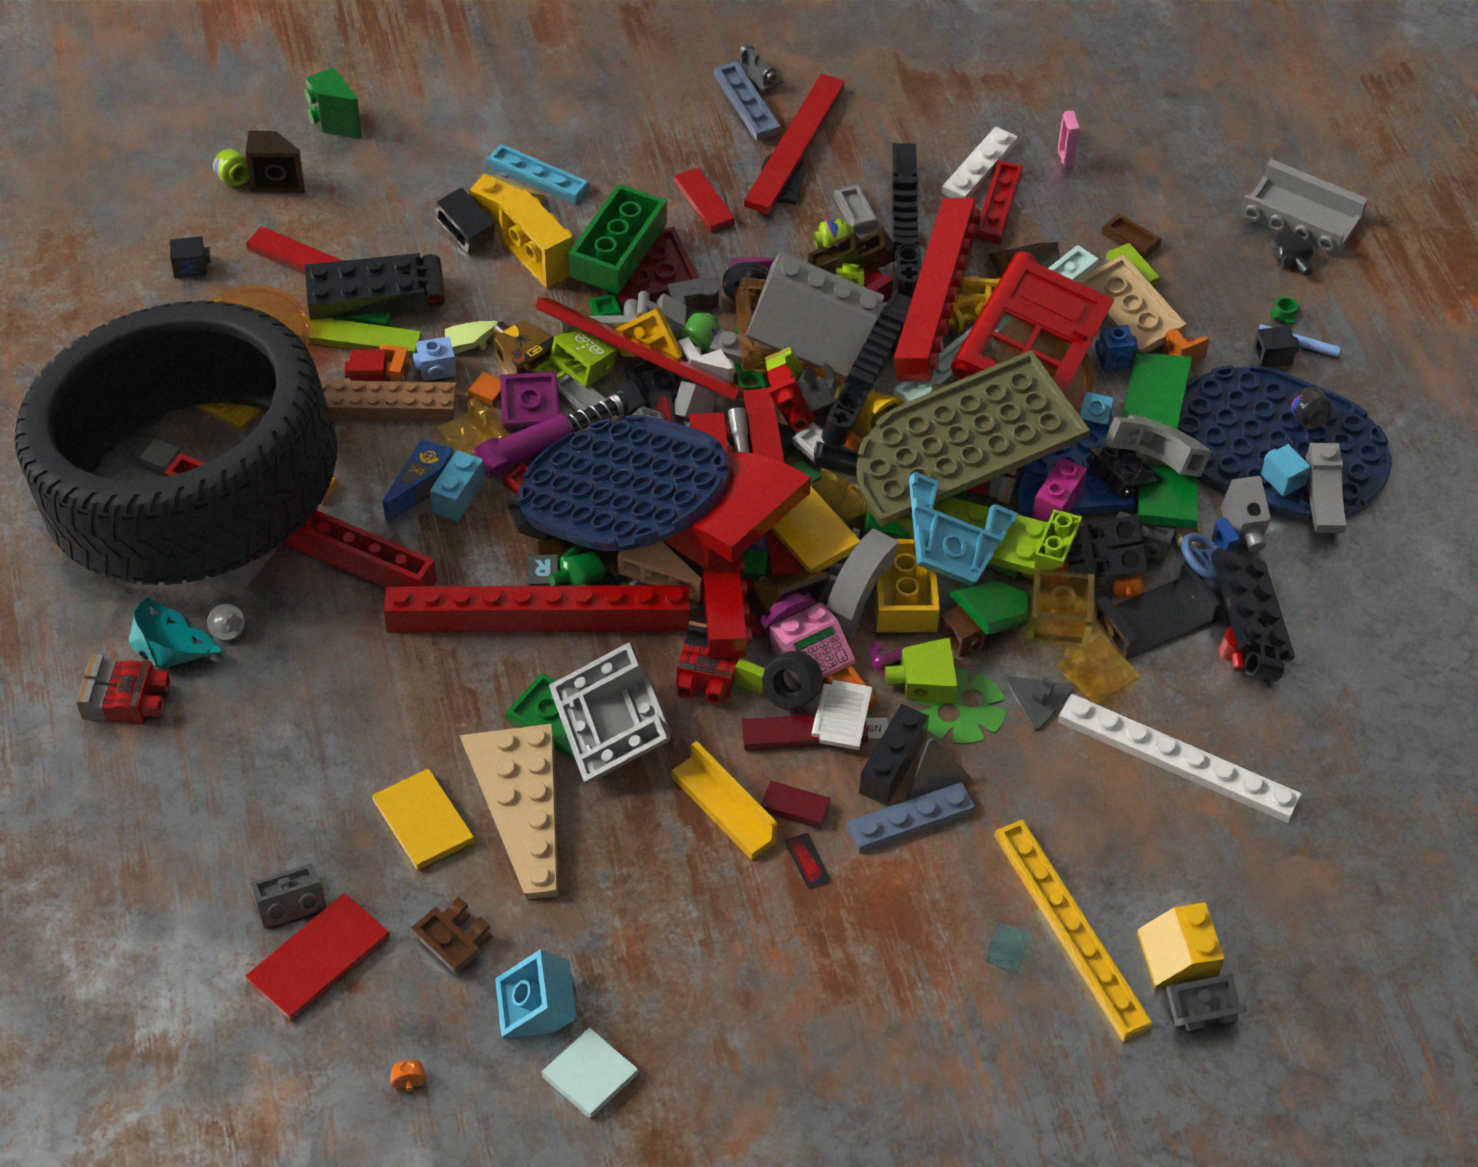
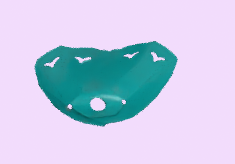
(169, 642)

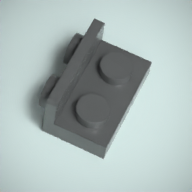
(288, 895)

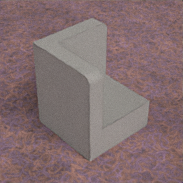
(694, 400)

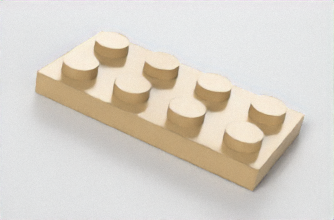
(1134, 303)

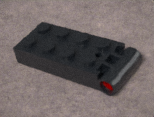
(374, 285)

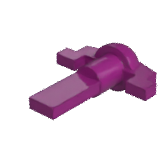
(881, 661)

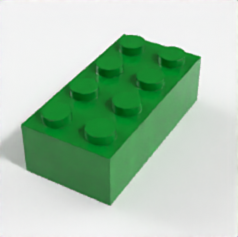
(617, 238)

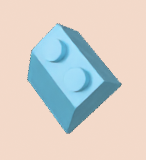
(536, 996)

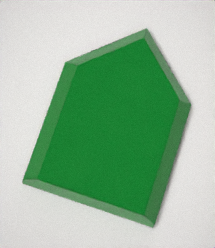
(994, 605)

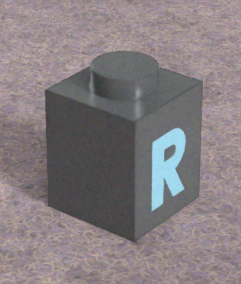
(540, 567)

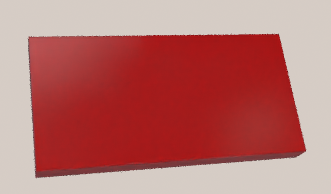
(317, 957)

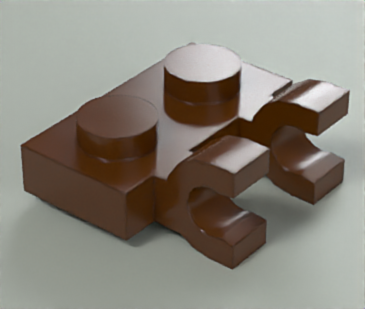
(446, 941)

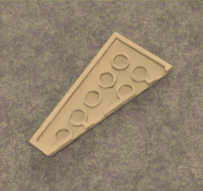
(520, 790)

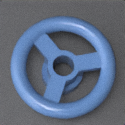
(1199, 559)

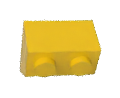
(495, 188)
(1181, 946)

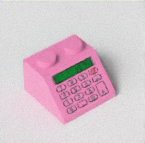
(814, 633)

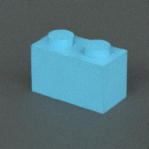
(457, 486)

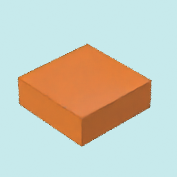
(486, 389)

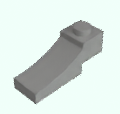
(1326, 487)

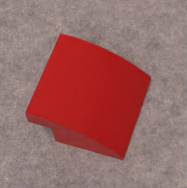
(753, 502)

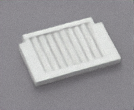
(842, 714)

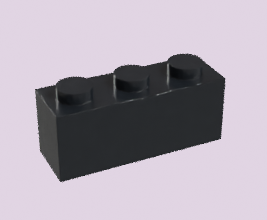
(893, 754)

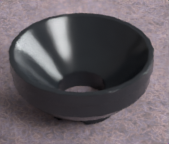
(733, 276)

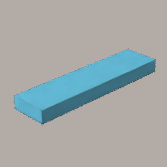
(538, 174)

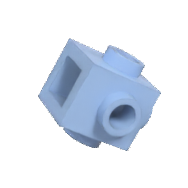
(435, 358)

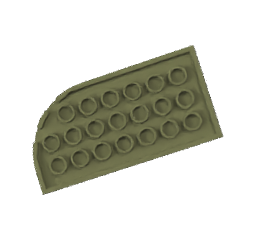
(966, 435)

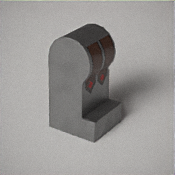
(696, 293)

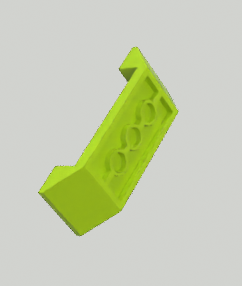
(1028, 541)

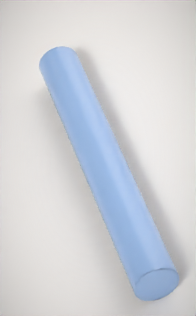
(1314, 345)

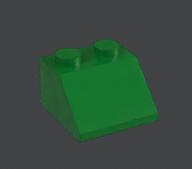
(332, 104)

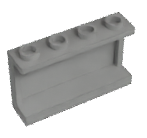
(1306, 205)

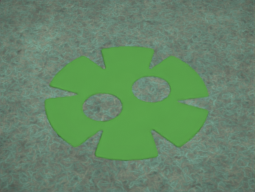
(966, 726)

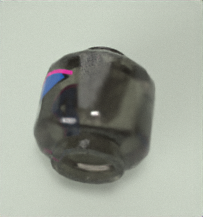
(1311, 407)

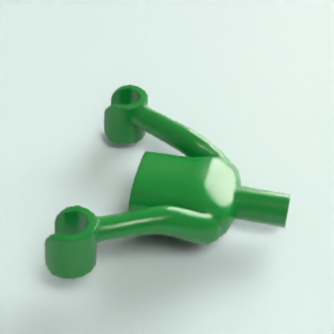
(578, 569)

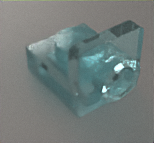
(1007, 947)

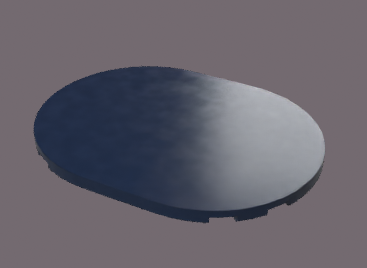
(1248, 414)
(624, 483)

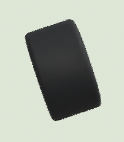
(804, 667)

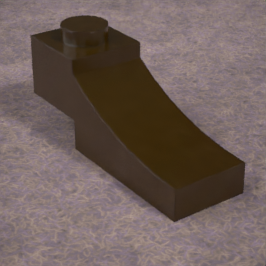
(869, 252)

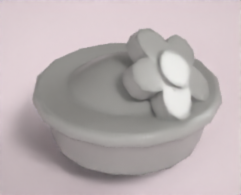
(226, 622)

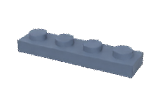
(747, 101)
(910, 817)

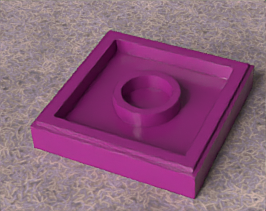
(528, 398)

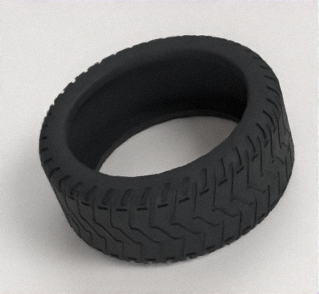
(193, 519)

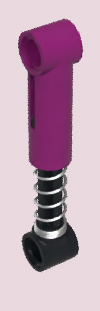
(502, 453)

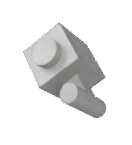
(672, 309)

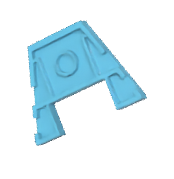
(951, 544)

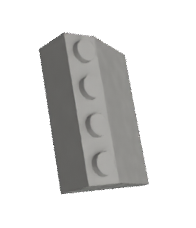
(814, 314)

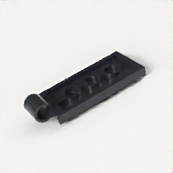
(1254, 613)

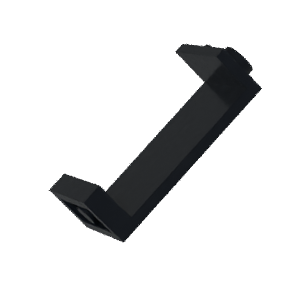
(1157, 614)

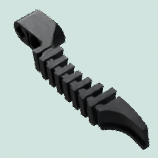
(905, 217)
(865, 370)

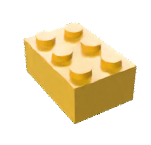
(535, 237)
(906, 594)

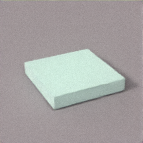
(589, 1073)

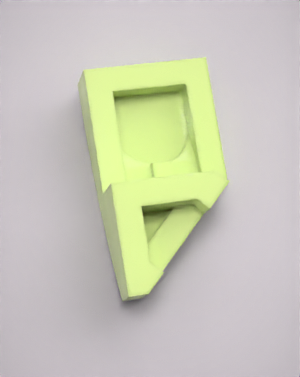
(470, 335)

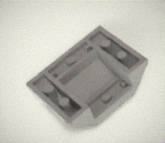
(610, 712)

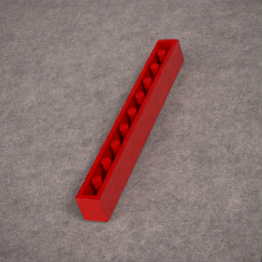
(936, 290)
(349, 546)
(722, 583)
(536, 608)

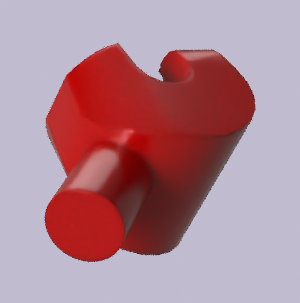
(1229, 650)

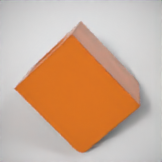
(1178, 345)

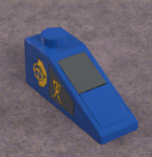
(416, 478)

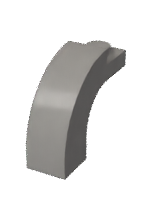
(1161, 441)
(857, 578)

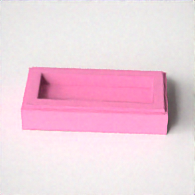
(1068, 139)

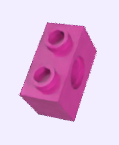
(1060, 489)

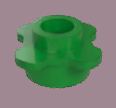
(1285, 310)

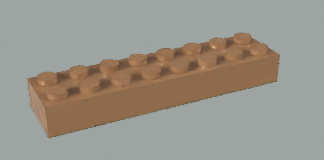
(390, 400)

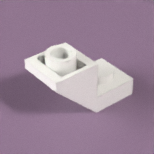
(713, 362)

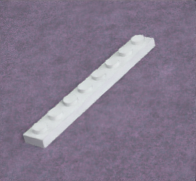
(1179, 758)

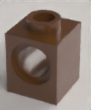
(962, 630)

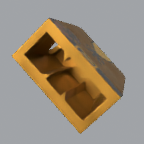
(521, 346)

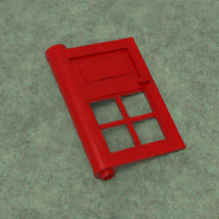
(1043, 301)

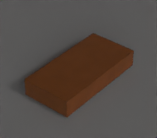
(1126, 231)

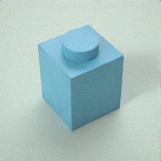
(1285, 470)

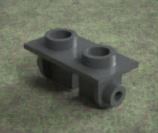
(757, 69)

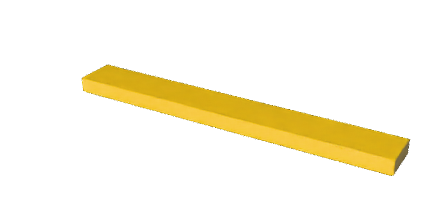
(1074, 931)

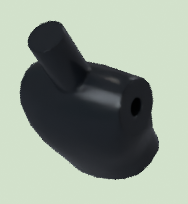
(1292, 251)

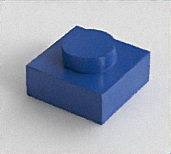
(1225, 535)

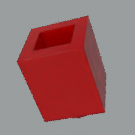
(366, 365)

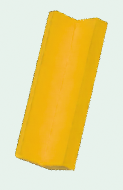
(726, 802)

